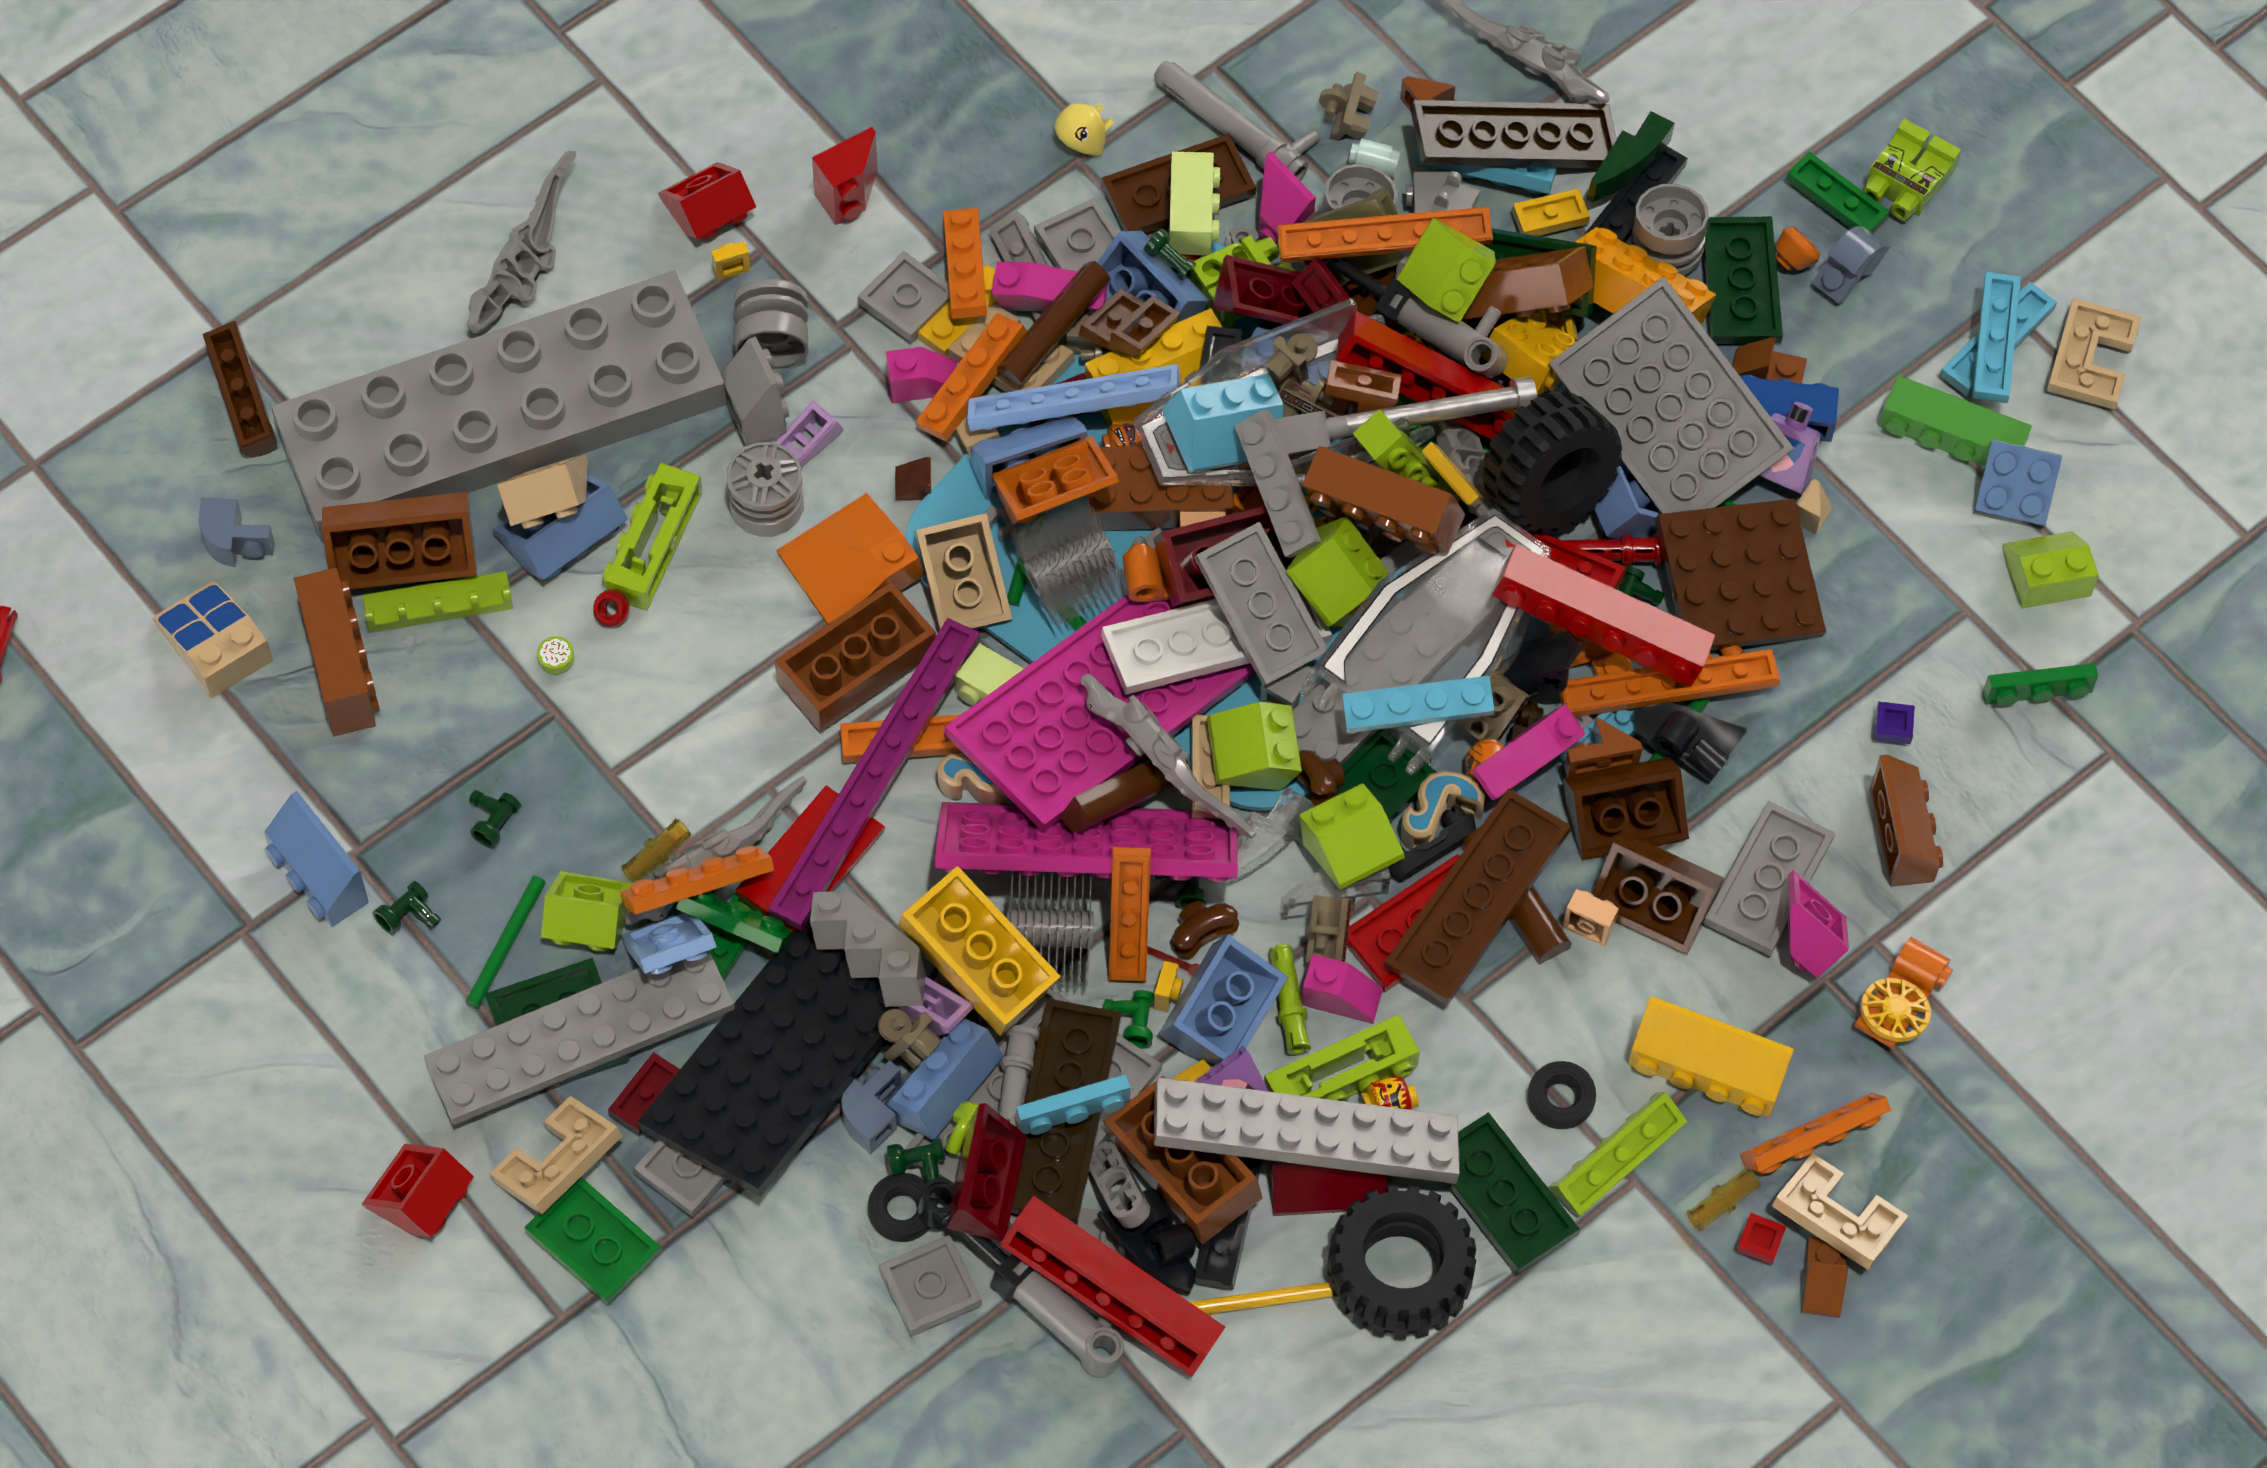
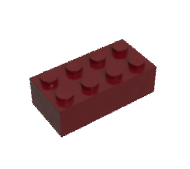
(1180, 545)

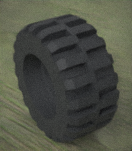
(1552, 462)
(1408, 1216)

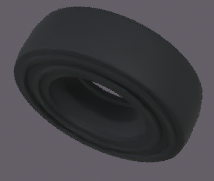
(1566, 1073)
(878, 1201)

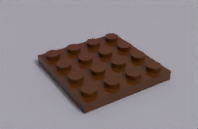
(1742, 573)

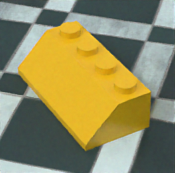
(1177, 345)
(978, 950)
(1710, 1057)

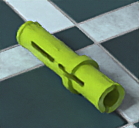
(1291, 1008)

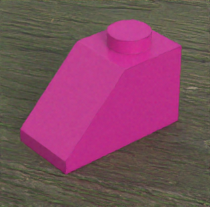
(916, 373)
(1340, 990)

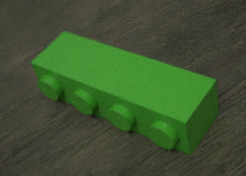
(1948, 421)

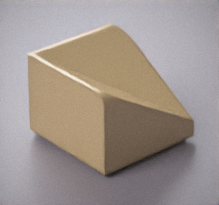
(1813, 507)

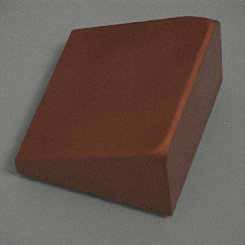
(913, 479)

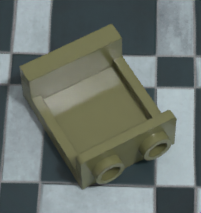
(1377, 204)

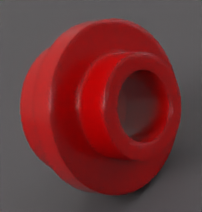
(601, 611)

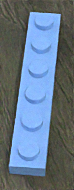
(1072, 397)

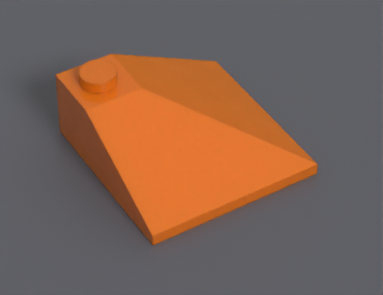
(1053, 480)
(850, 558)

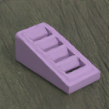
(805, 421)

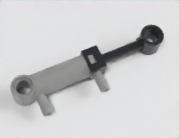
(1444, 333)
(1034, 1291)

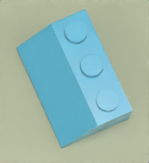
(1206, 414)

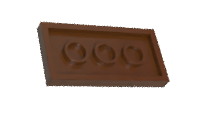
(1143, 191)

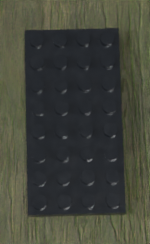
(773, 1065)

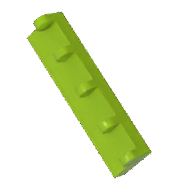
(437, 602)
(1618, 1154)

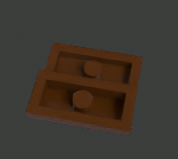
(1128, 323)

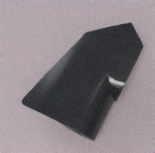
(1544, 664)
(1688, 736)
(1157, 1244)

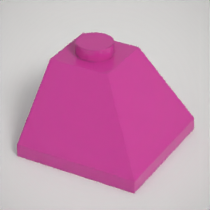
(1282, 199)
(1815, 928)

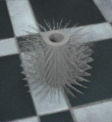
(1069, 562)
(1054, 927)

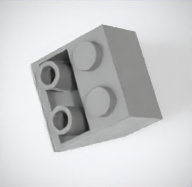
(755, 393)

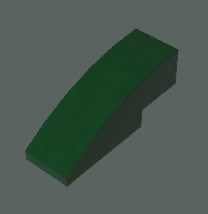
(1631, 156)

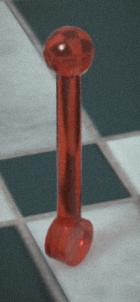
(1191, 968)

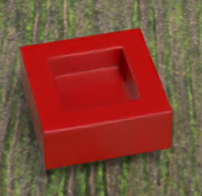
(1761, 1238)

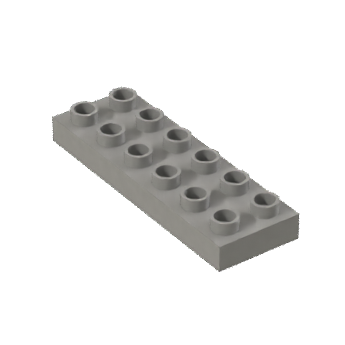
(504, 401)

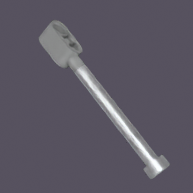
(1311, 430)

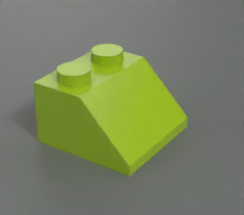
(1447, 269)
(2051, 568)
(1337, 571)
(1254, 746)
(1350, 836)
(584, 911)

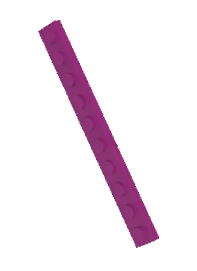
(874, 773)

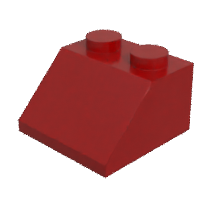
(846, 176)
(708, 200)
(419, 1189)

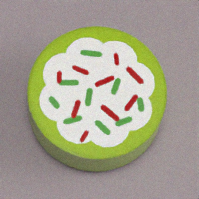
(555, 655)

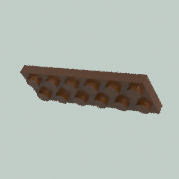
(1477, 896)

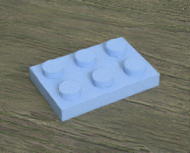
(668, 941)

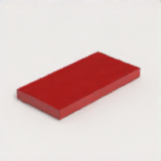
(762, 889)
(1379, 931)

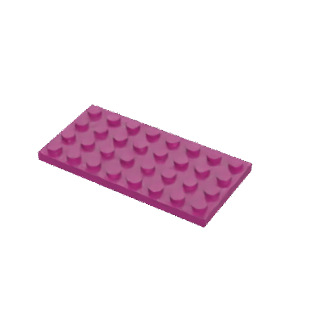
(1043, 739)
(1005, 839)

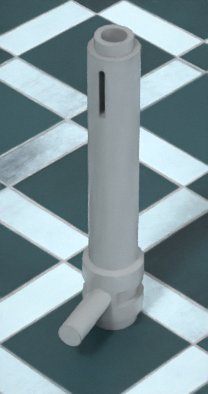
(1230, 120)

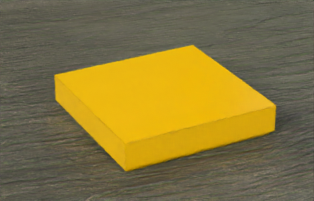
(1452, 475)

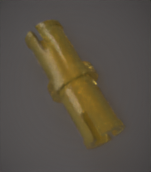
(656, 851)
(1723, 1199)

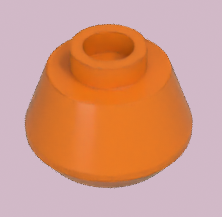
(1796, 249)

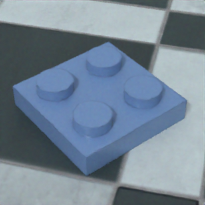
(2018, 482)

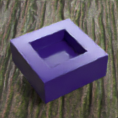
(1894, 722)

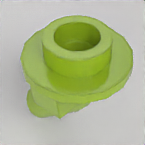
(961, 1117)

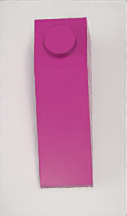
(1033, 286)
(1528, 751)

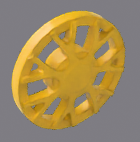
(1895, 1009)

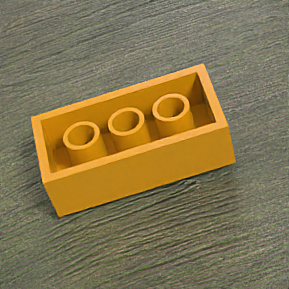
(1627, 271)

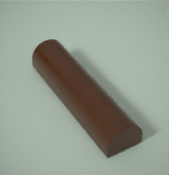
(1054, 323)
(240, 390)
(1114, 796)
(1536, 923)

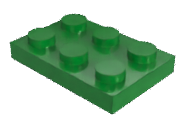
(593, 1240)

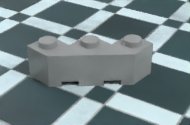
(870, 946)

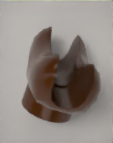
(1320, 776)
(1203, 925)

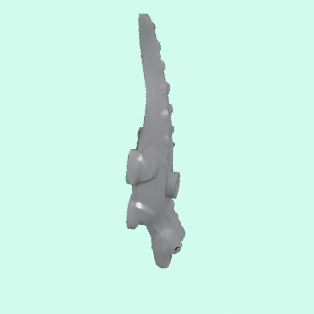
(1534, 50)
(522, 255)
(1466, 452)
(1160, 747)
(721, 845)

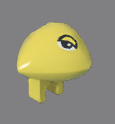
(1083, 128)

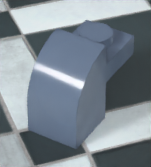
(1851, 257)
(225, 535)
(863, 1110)

